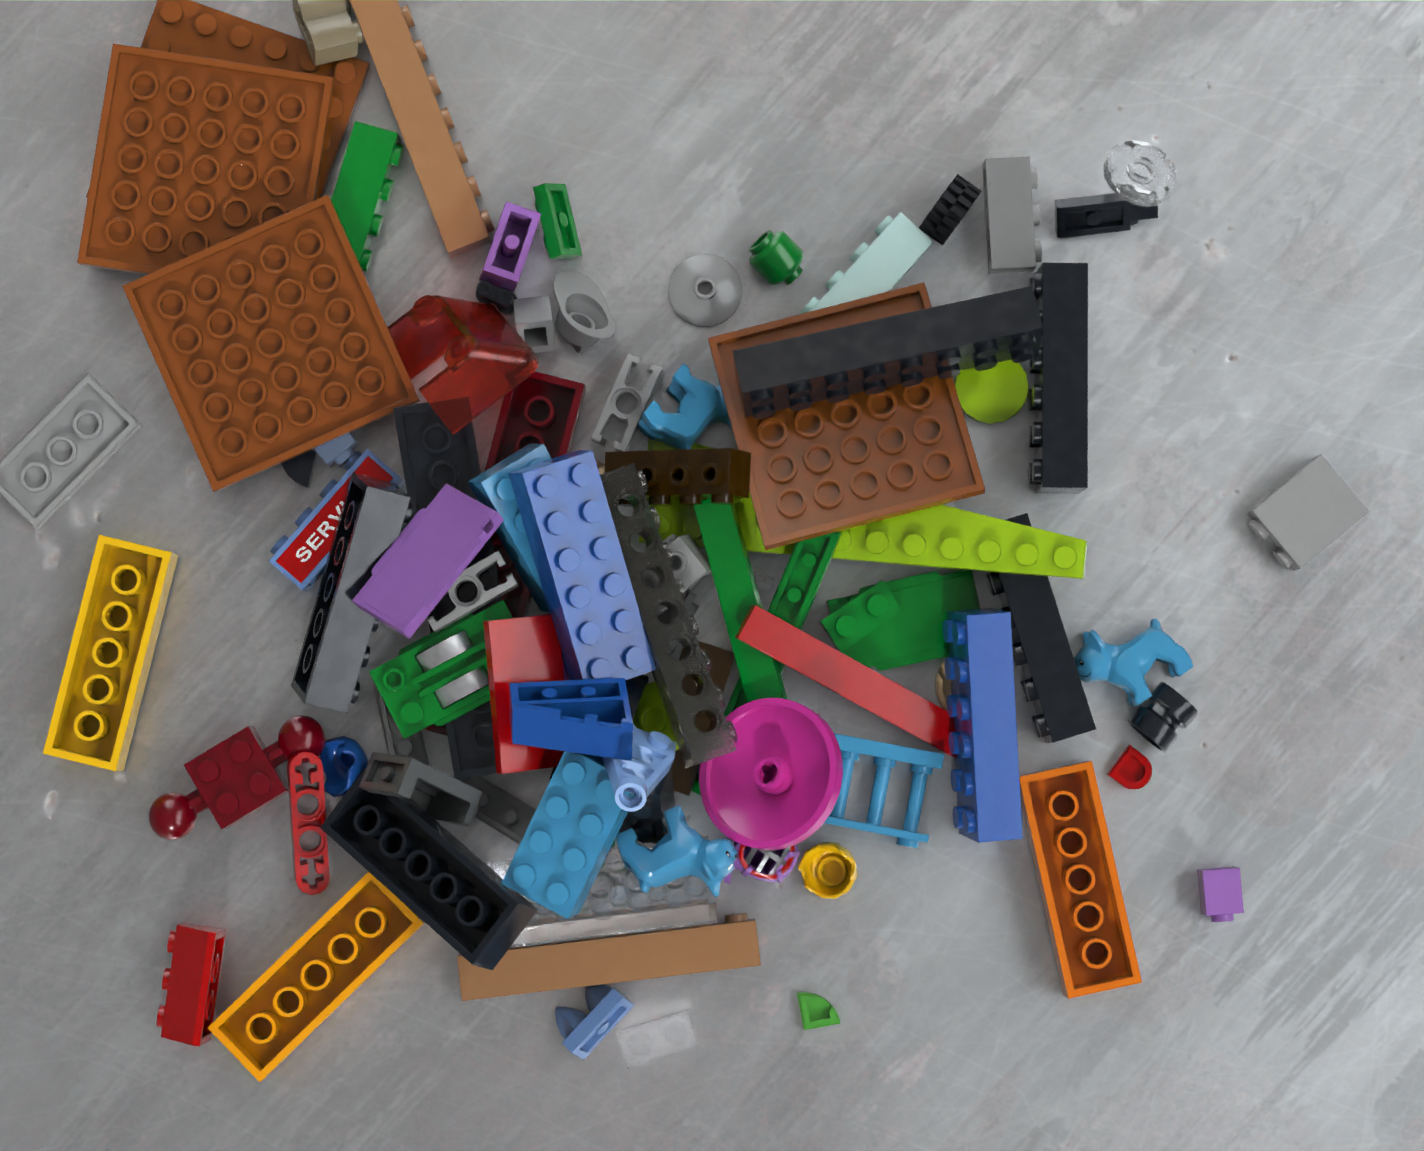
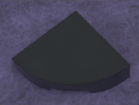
(301, 467)

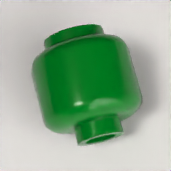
(776, 258)

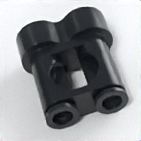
(496, 296)

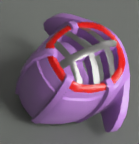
(764, 864)

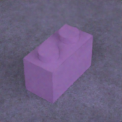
(510, 246)

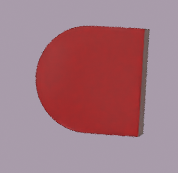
(1131, 769)

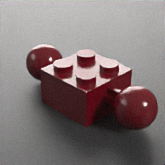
(235, 778)

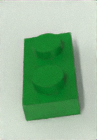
(557, 221)
(860, 616)

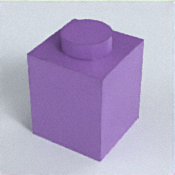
(1220, 893)

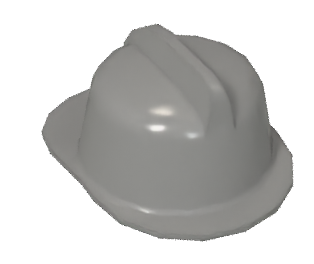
(582, 311)

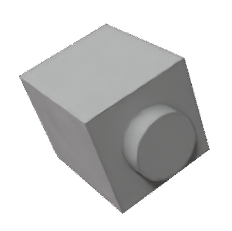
(535, 322)

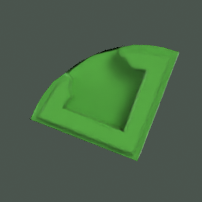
(816, 1011)

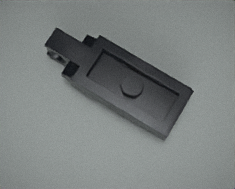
(1098, 215)

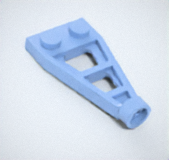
(636, 775)

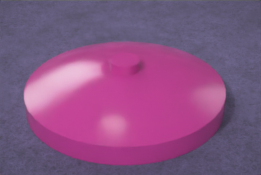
(777, 780)

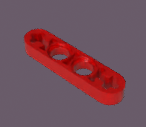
(311, 821)

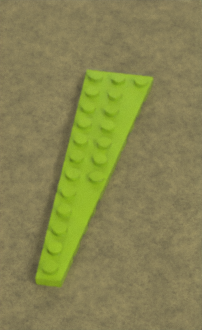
(926, 537)

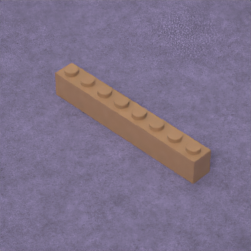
(424, 124)
(615, 959)

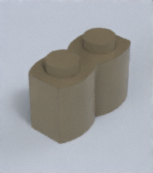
(328, 29)

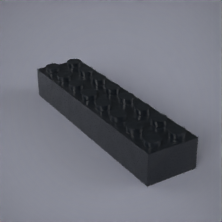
(888, 352)

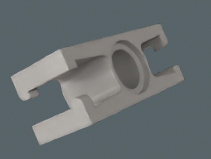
(620, 389)
(483, 597)

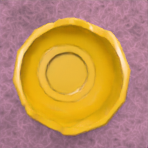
(828, 870)

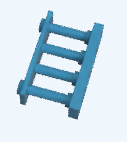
(885, 757)

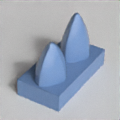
(584, 1031)

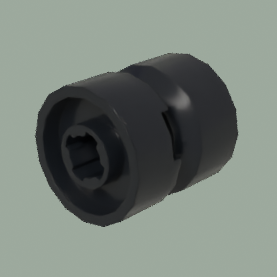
(1159, 730)

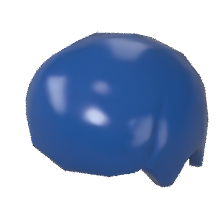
(342, 764)

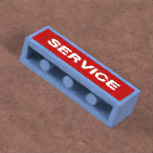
(306, 551)

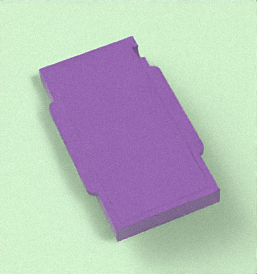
(427, 560)

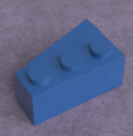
(573, 716)

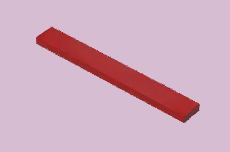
(847, 678)

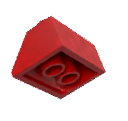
(191, 983)

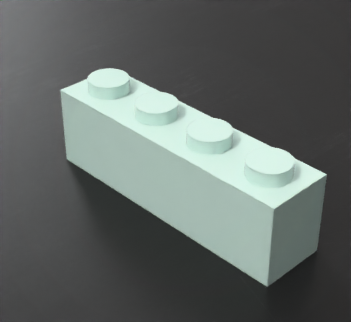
(876, 266)

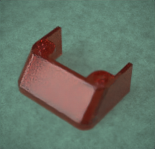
(481, 353)

